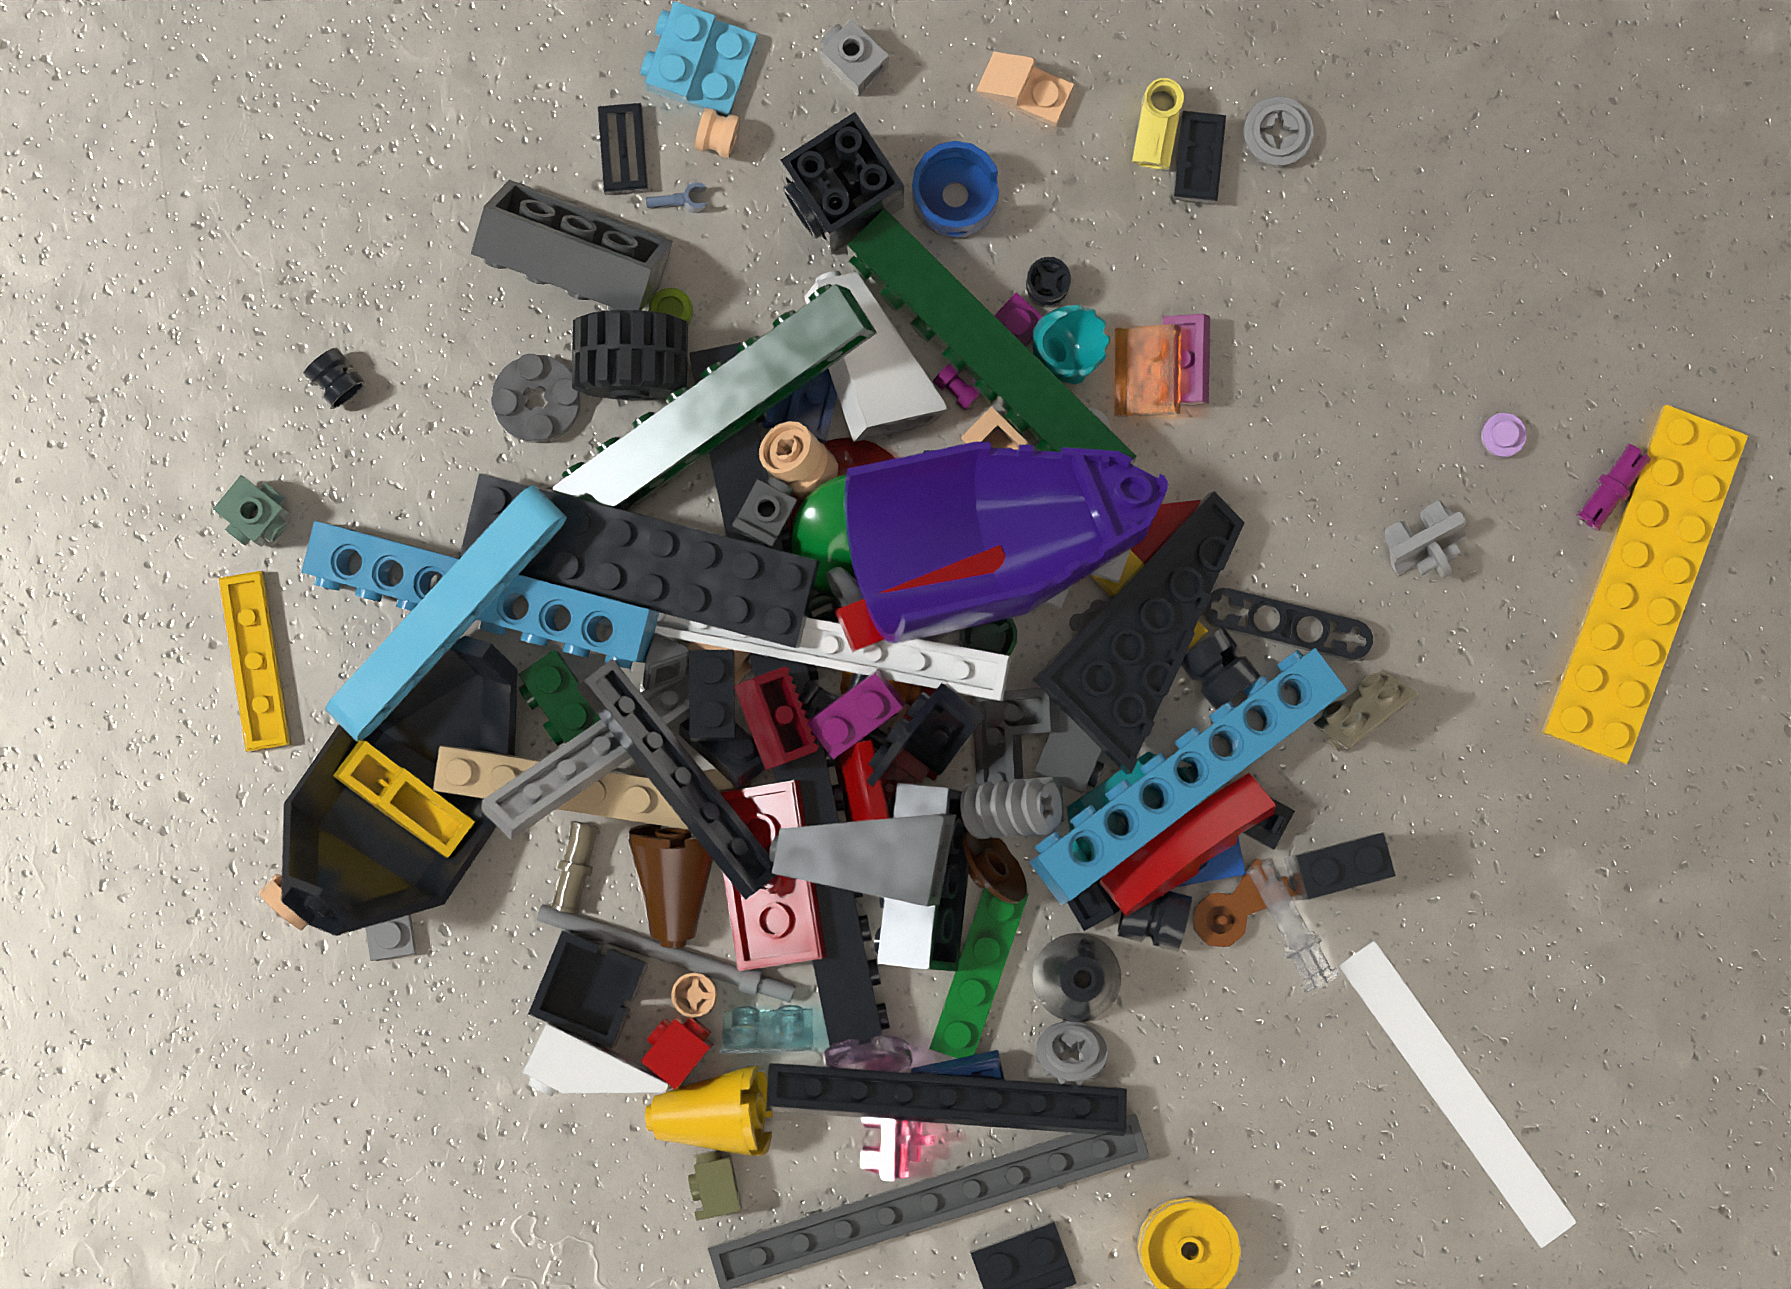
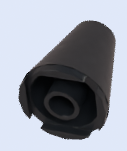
(1056, 970)

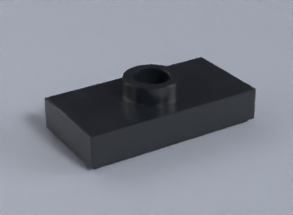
(1199, 157)

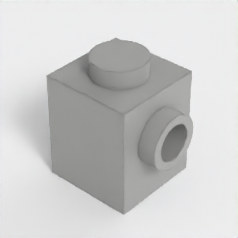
(853, 56)

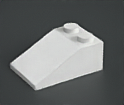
(580, 1065)

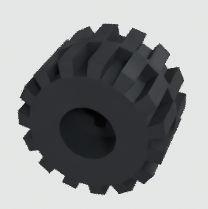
(629, 354)

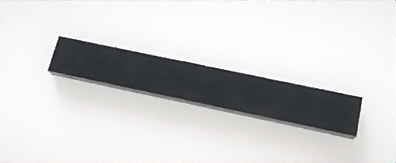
(946, 1099)

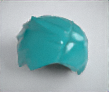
(1071, 342)

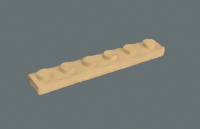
(612, 796)

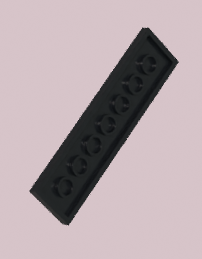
(662, 565)

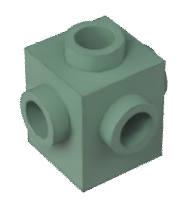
(242, 501)

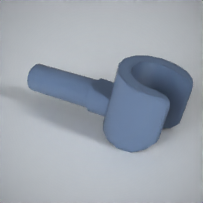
(679, 199)

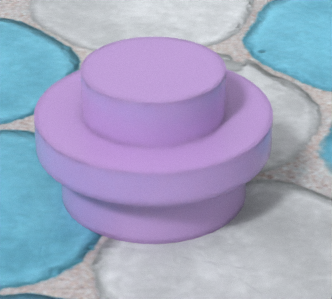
(1503, 435)

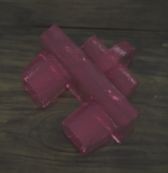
(899, 1146)

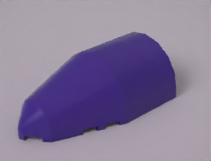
(1046, 509)

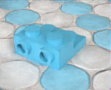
(698, 59)

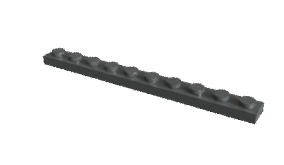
(923, 1204)

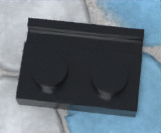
(1025, 1261)

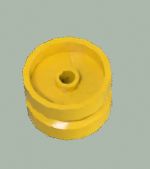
(1188, 1221)

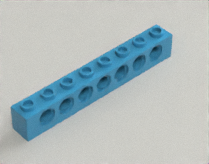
(632, 625)
(1315, 689)

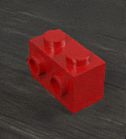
(677, 1049)

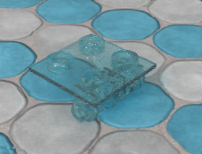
(767, 1030)

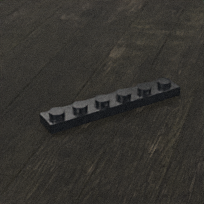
(678, 778)

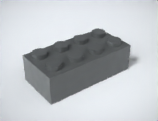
(570, 247)

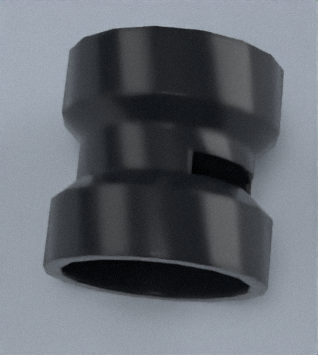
(1050, 275)
(331, 374)

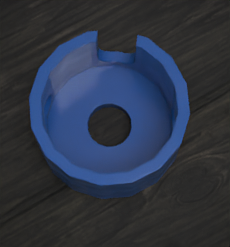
(958, 164)

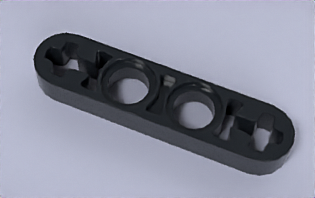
(1288, 619)

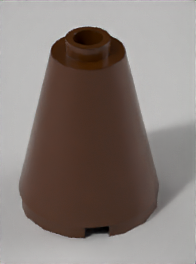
(671, 880)

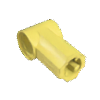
(1157, 128)

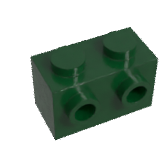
(553, 688)

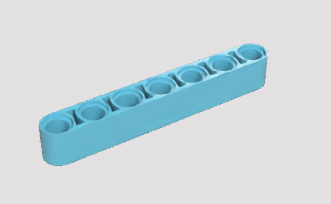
(445, 613)

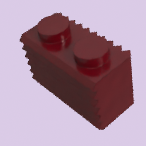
(776, 718)

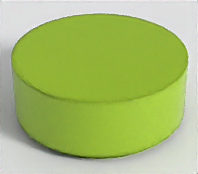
(672, 302)

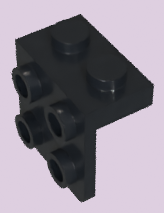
(933, 735)

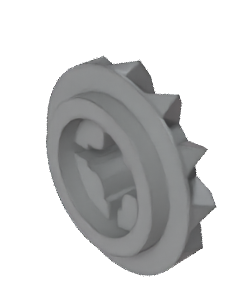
(1293, 118)
(1071, 1037)

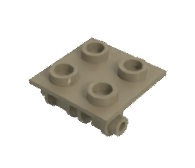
(1364, 710)

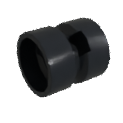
(1219, 668)
(1161, 920)

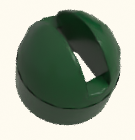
(818, 601)

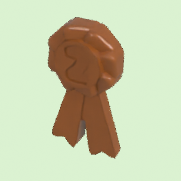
(1222, 917)

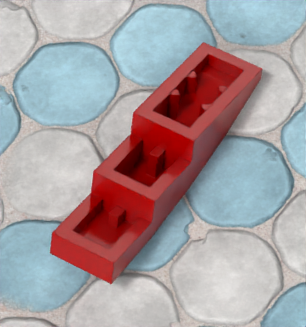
(1186, 844)

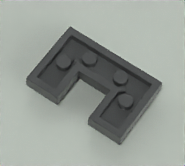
(1000, 731)

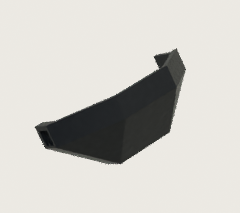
(352, 862)

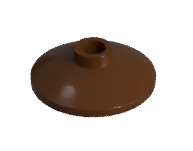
(995, 868)

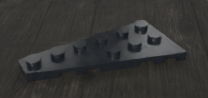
(1133, 646)

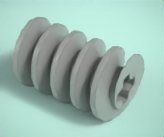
(1011, 808)

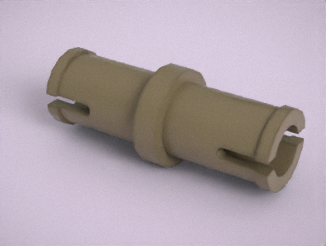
(574, 867)

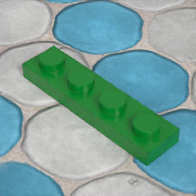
(977, 976)

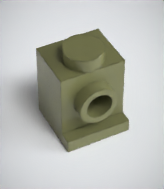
(714, 1185)

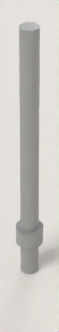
(749, 981)

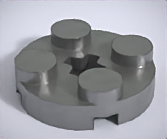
(510, 402)

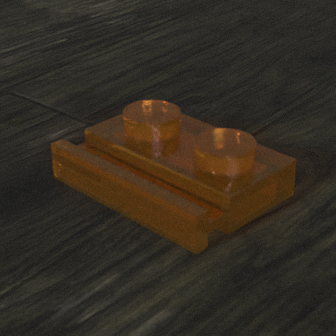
(1148, 370)

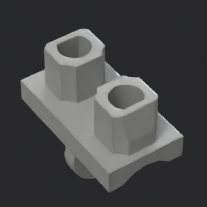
(1430, 547)

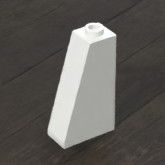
(880, 380)

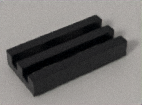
(625, 185)

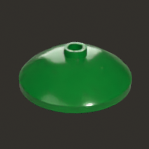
(821, 531)

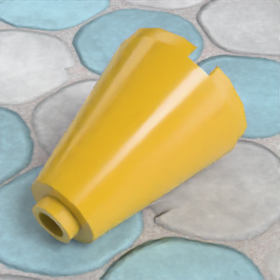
(715, 1113)

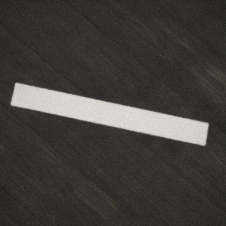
(1457, 1094)

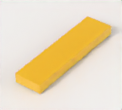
(255, 661)

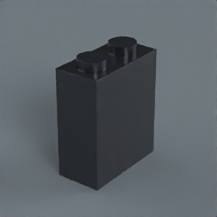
(1340, 866)

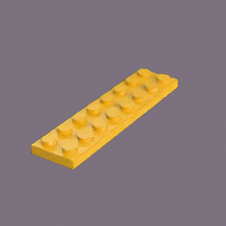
(1644, 585)

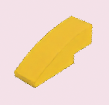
(403, 798)

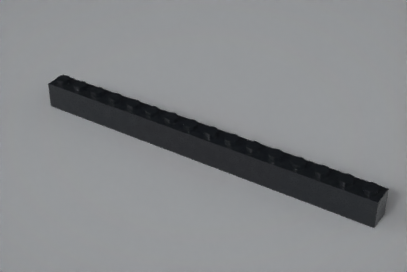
(846, 975)

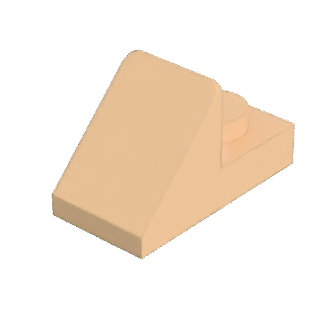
(1025, 88)

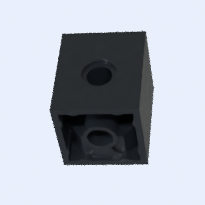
(840, 182)

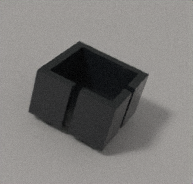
(588, 989)

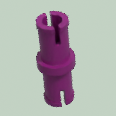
(1613, 487)

